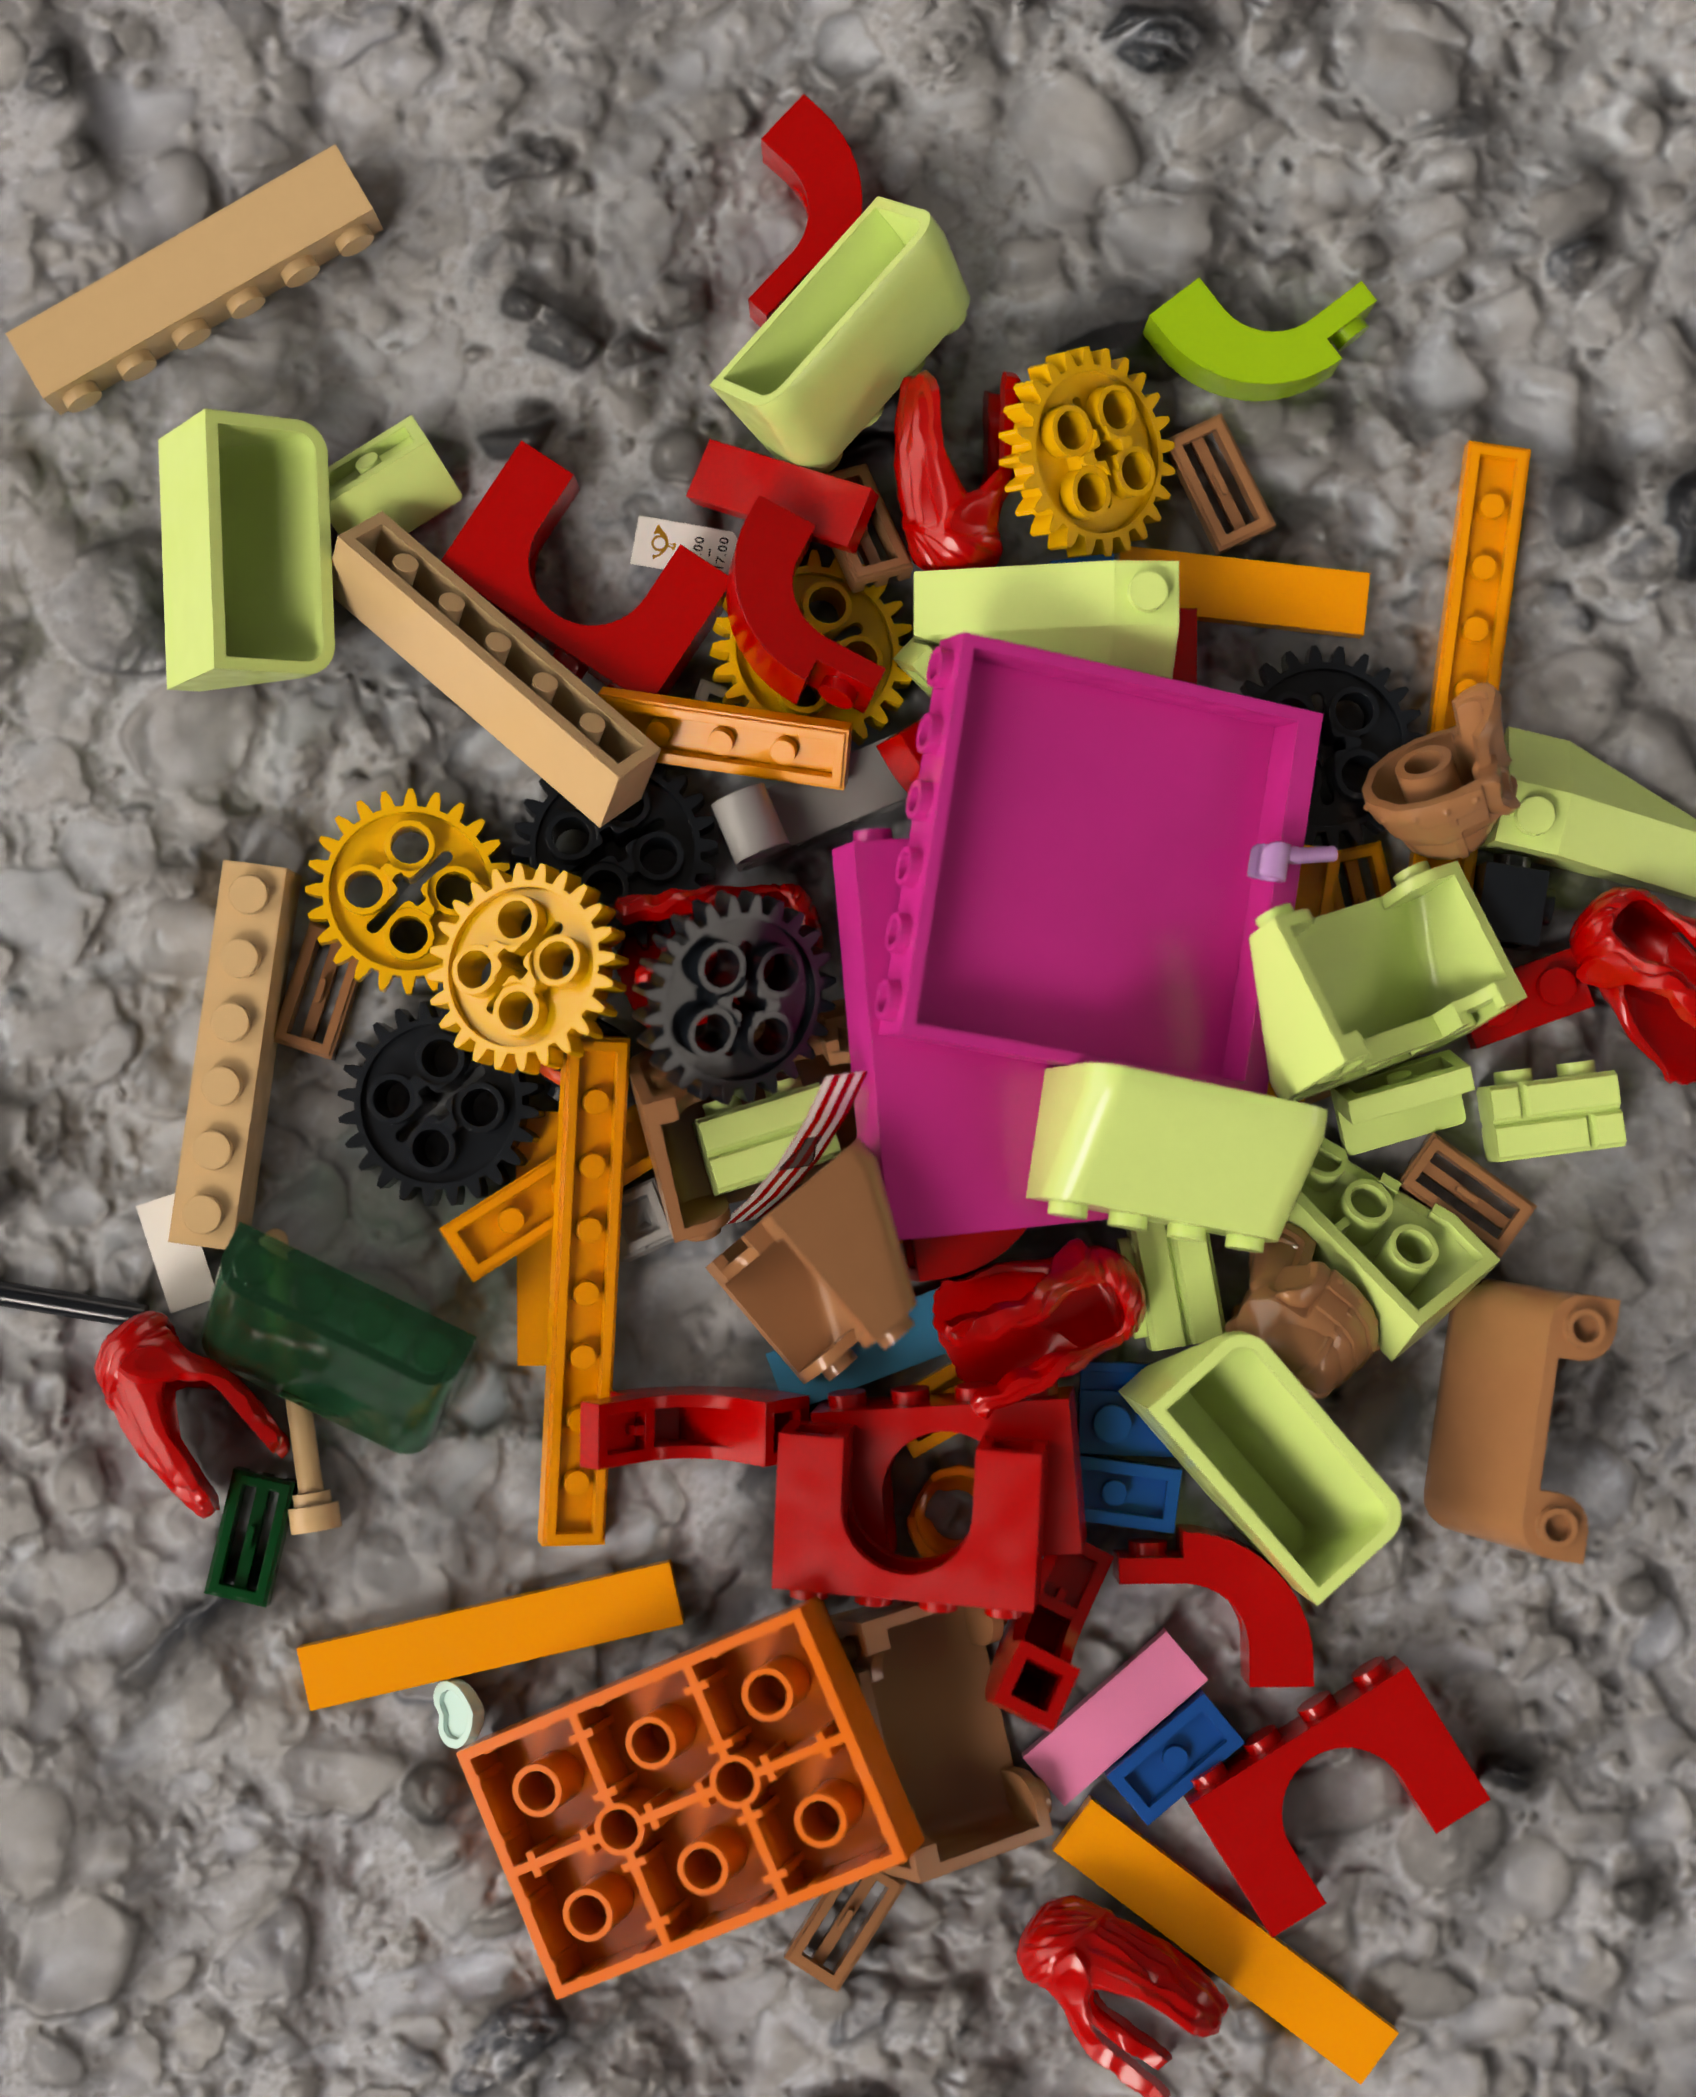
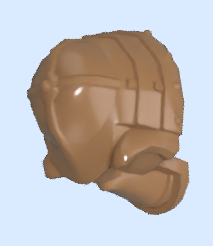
(1448, 785)
(1306, 1313)

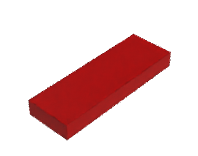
(734, 477)

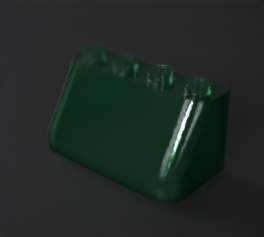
(334, 1343)

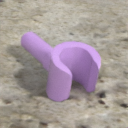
(1271, 860)

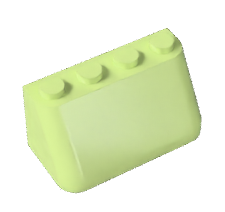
(847, 336)
(245, 551)
(1171, 1153)
(1268, 1459)

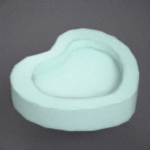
(459, 1712)

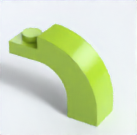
(1249, 363)

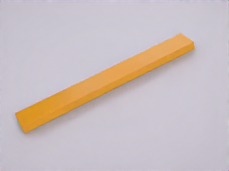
(1478, 586)
(583, 1284)

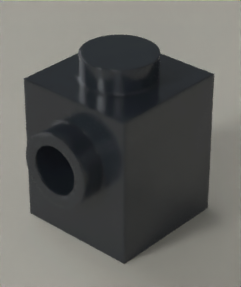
(1514, 899)

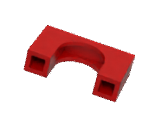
(499, 561)
(891, 1422)
(827, 1552)
(1377, 1713)

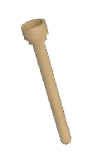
(312, 1505)

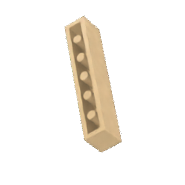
(196, 282)
(492, 669)
(235, 1053)

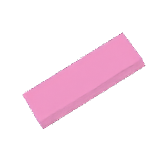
(1114, 1717)

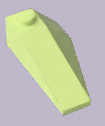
(1086, 610)
(1593, 819)
(1391, 1247)

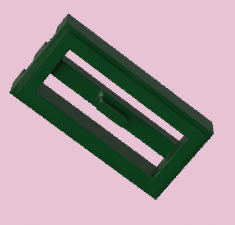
(264, 1485)

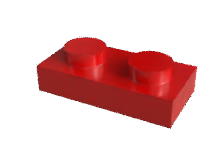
(1551, 995)

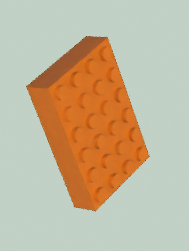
(691, 1798)

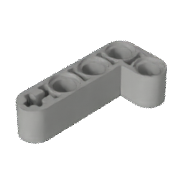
(788, 816)

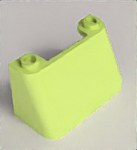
(1376, 980)

